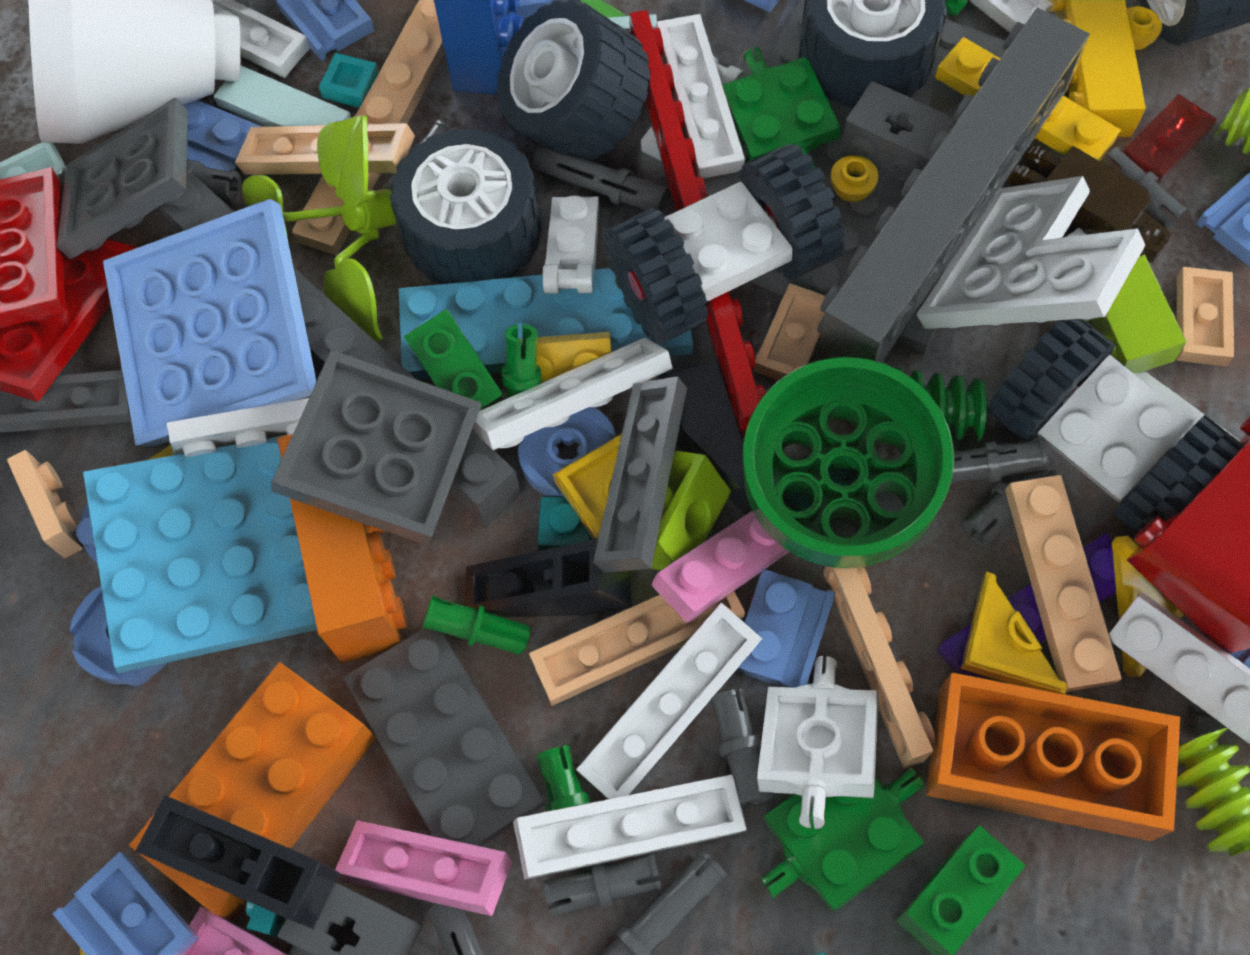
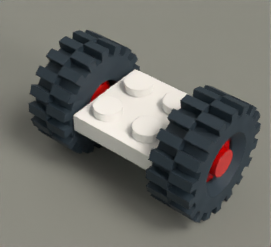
(765, 222)
(1111, 424)

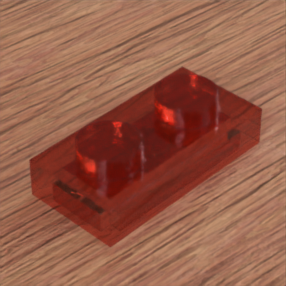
(1170, 137)

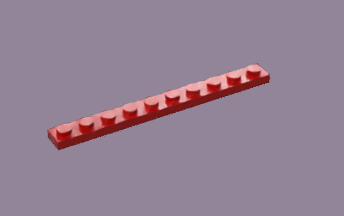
(678, 156)

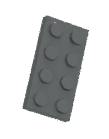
(443, 740)

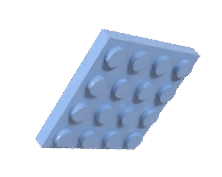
(209, 322)

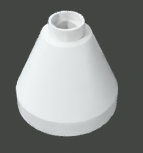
(122, 59)

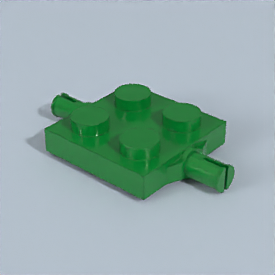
(779, 107)
(854, 847)

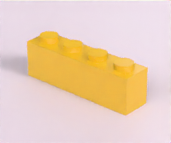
(1107, 71)

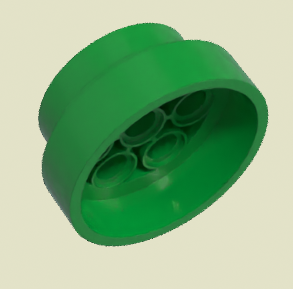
(883, 409)

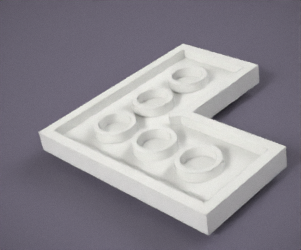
(1024, 270)

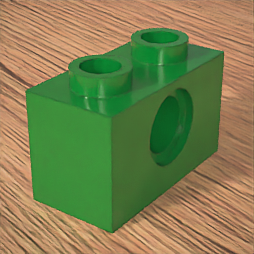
(452, 359)
(960, 892)

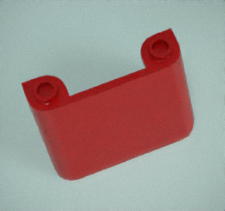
(1205, 554)

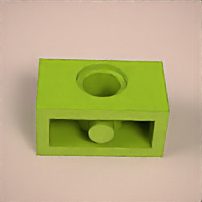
(690, 507)

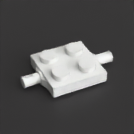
(819, 742)

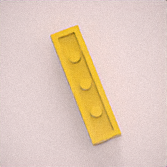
(1065, 127)

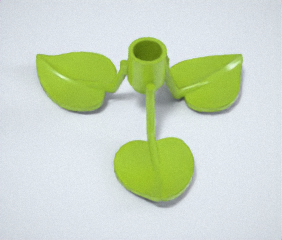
(344, 164)

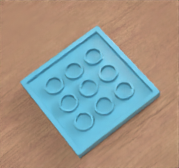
(196, 555)

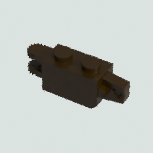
(1113, 199)

